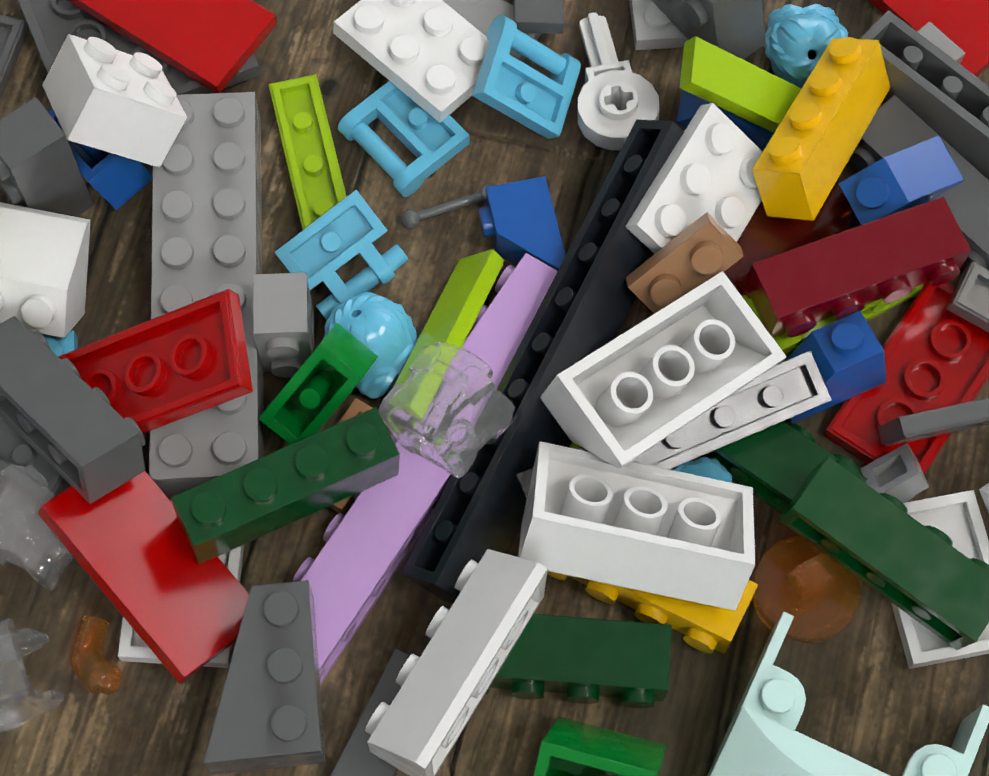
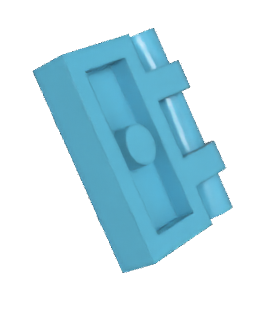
(333, 242)

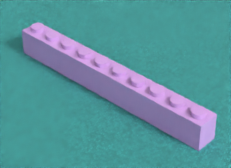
(390, 517)

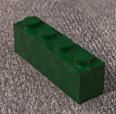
(774, 462)
(286, 485)
(892, 552)
(589, 660)

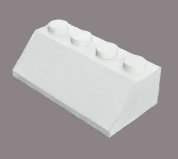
(43, 268)
(662, 373)
(639, 527)
(457, 664)

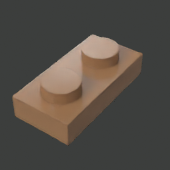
(684, 263)

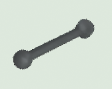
(412, 218)

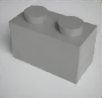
(283, 321)

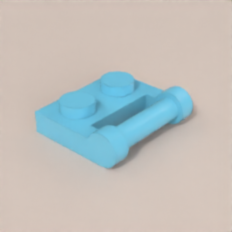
(518, 88)
(421, 133)

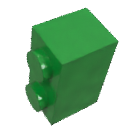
(319, 386)

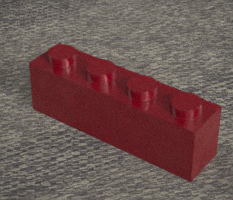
(857, 268)

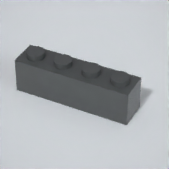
(935, 89)
(898, 128)
(64, 416)

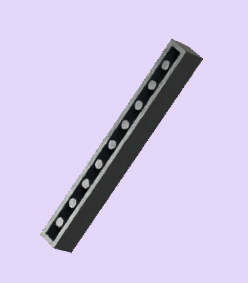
(573, 320)

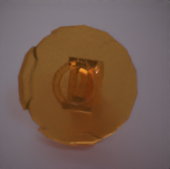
(809, 586)

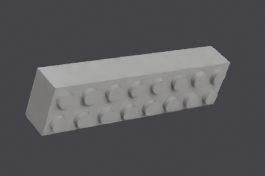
(201, 245)

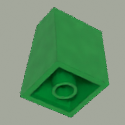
(589, 750)

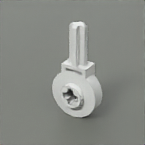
(611, 92)

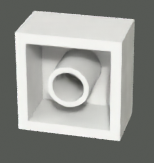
(114, 100)

